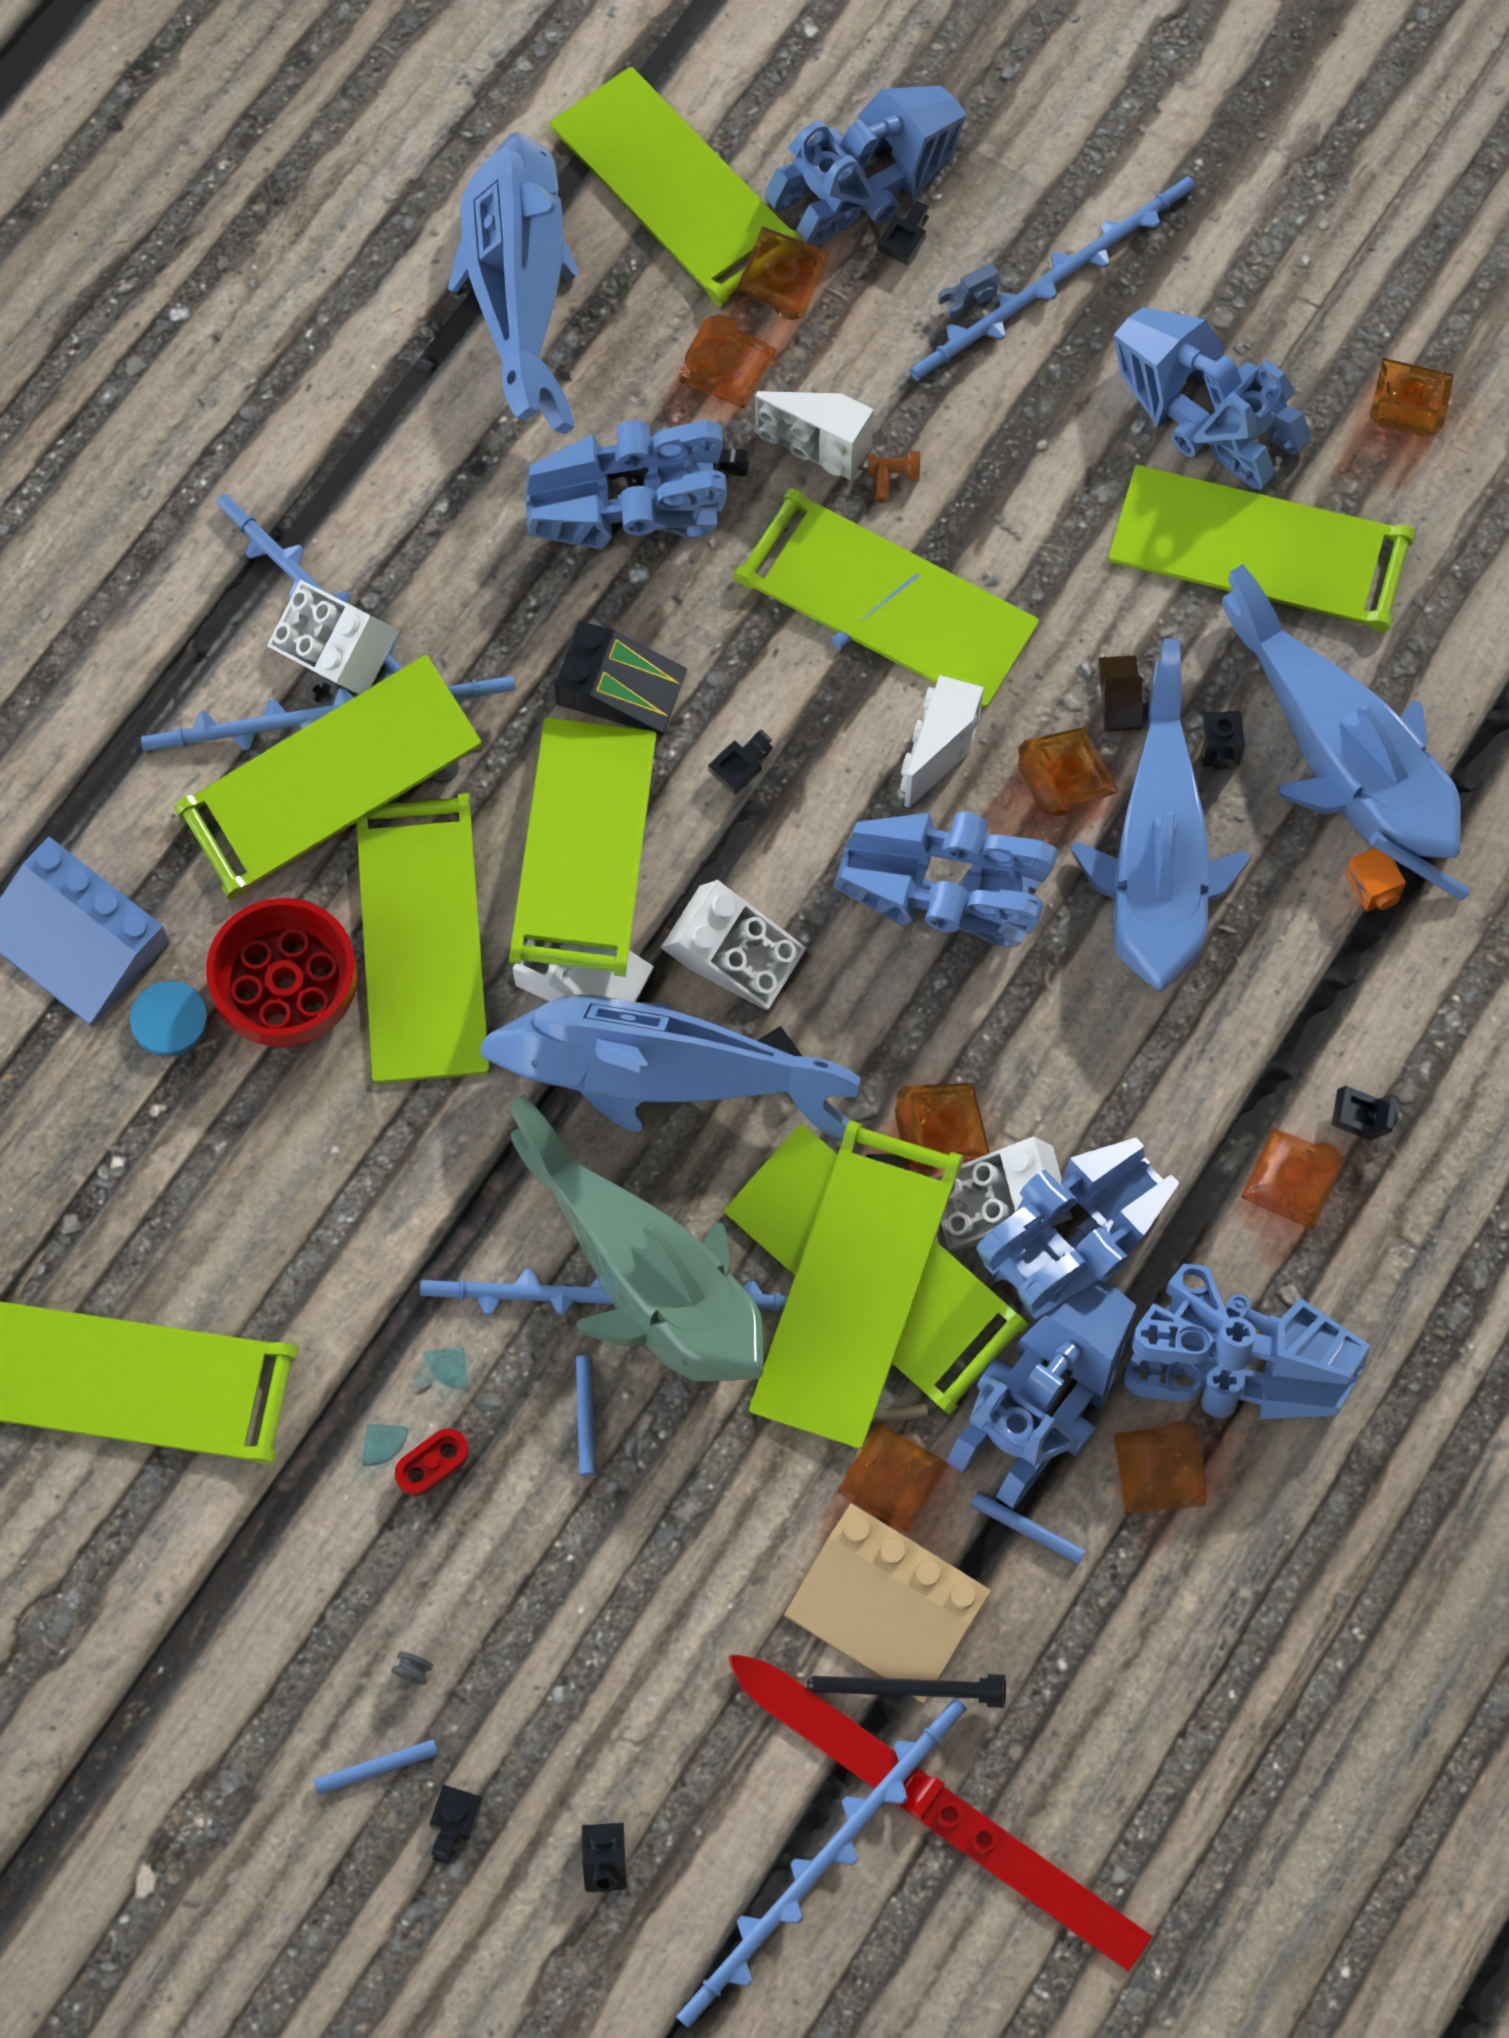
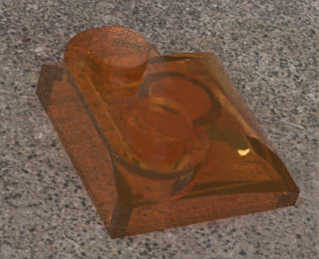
(783, 273)
(725, 361)
(1411, 398)
(1064, 771)
(942, 1120)
(1294, 1177)
(1161, 1468)
(892, 1477)

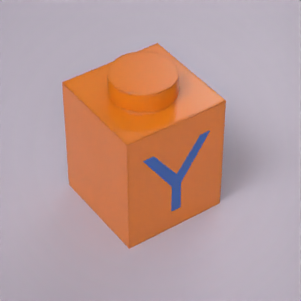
(1375, 879)

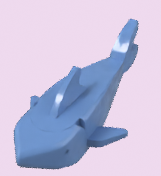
(515, 261)
(1358, 747)
(1163, 859)
(647, 1052)

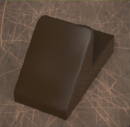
(1120, 693)

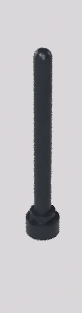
(988, 1690)

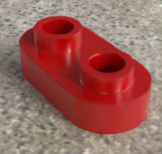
(431, 1463)

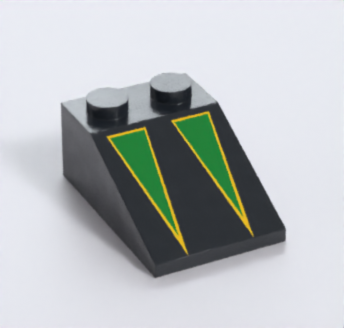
(618, 679)

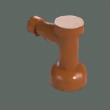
(883, 467)

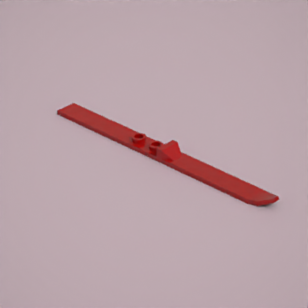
(943, 1812)

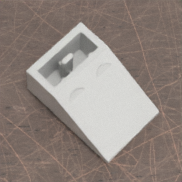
(817, 427)
(333, 638)
(941, 736)
(733, 945)
(557, 981)
(990, 1190)

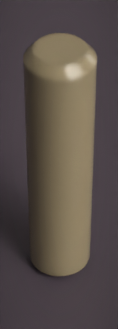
(900, 1413)

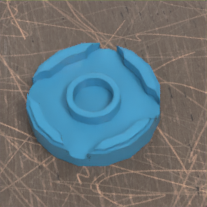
(169, 1018)

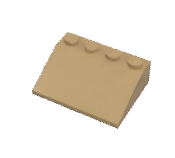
(887, 1601)

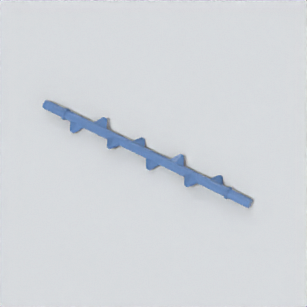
(1063, 266)
(286, 559)
(276, 718)
(561, 1297)
(807, 1872)

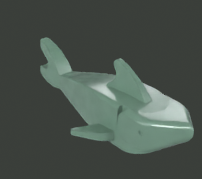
(655, 1271)

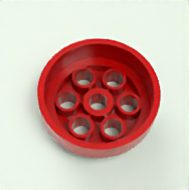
(268, 931)

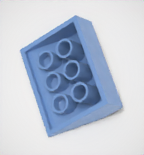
(75, 932)

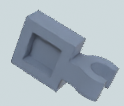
(973, 288)

